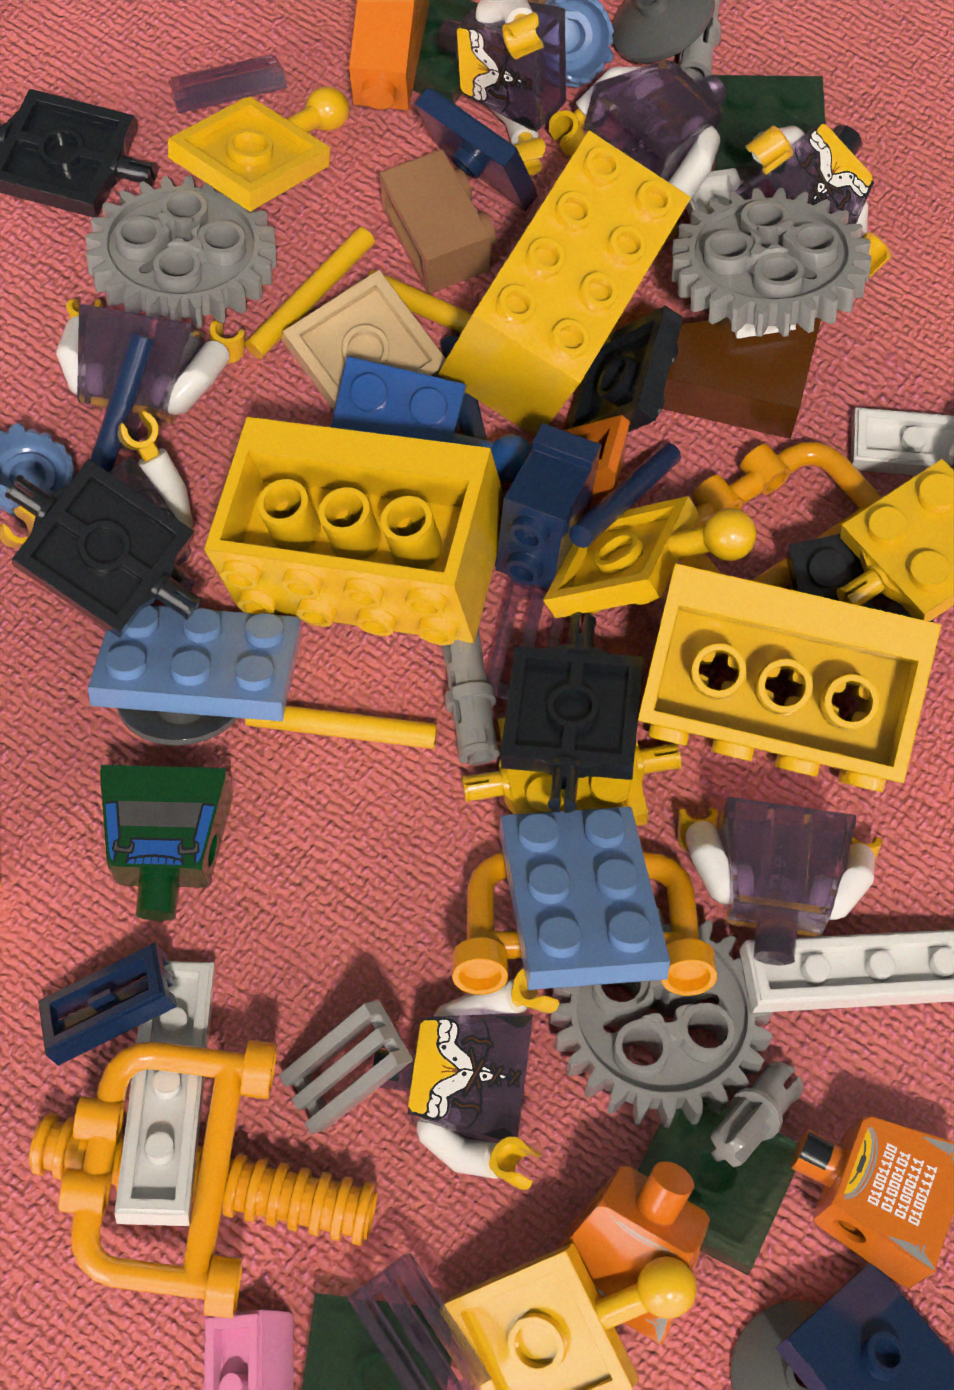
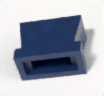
(544, 504)

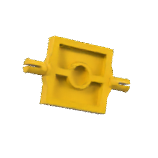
(906, 545)
(530, 790)

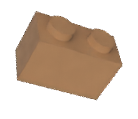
(437, 220)

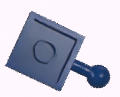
(415, 406)

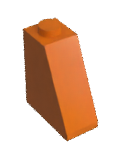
(386, 51)

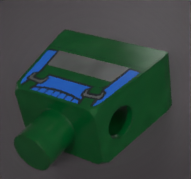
(163, 830)

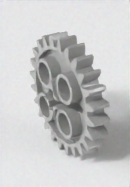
(180, 252)
(771, 262)
(682, 1070)

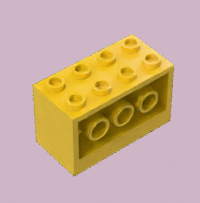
(564, 285)
(359, 529)
(821, 648)

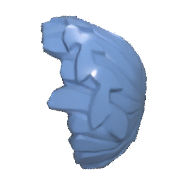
(586, 39)
(35, 458)

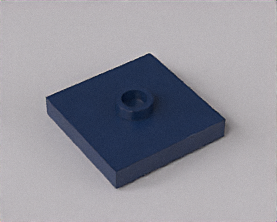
(477, 148)
(868, 1341)

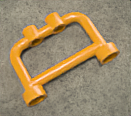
(765, 474)
(482, 959)
(88, 1189)

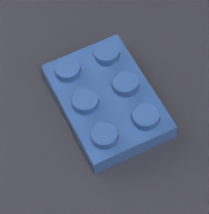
(199, 665)
(582, 899)

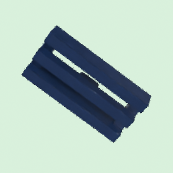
(108, 1012)

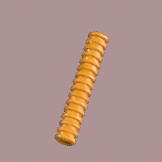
(249, 1187)

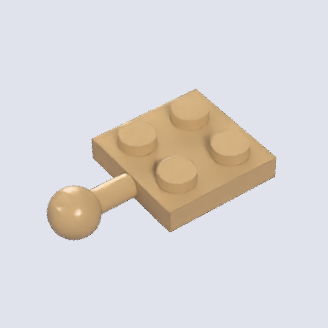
(362, 324)

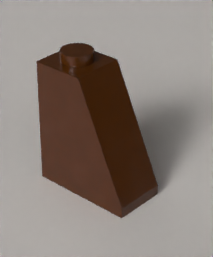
(740, 380)

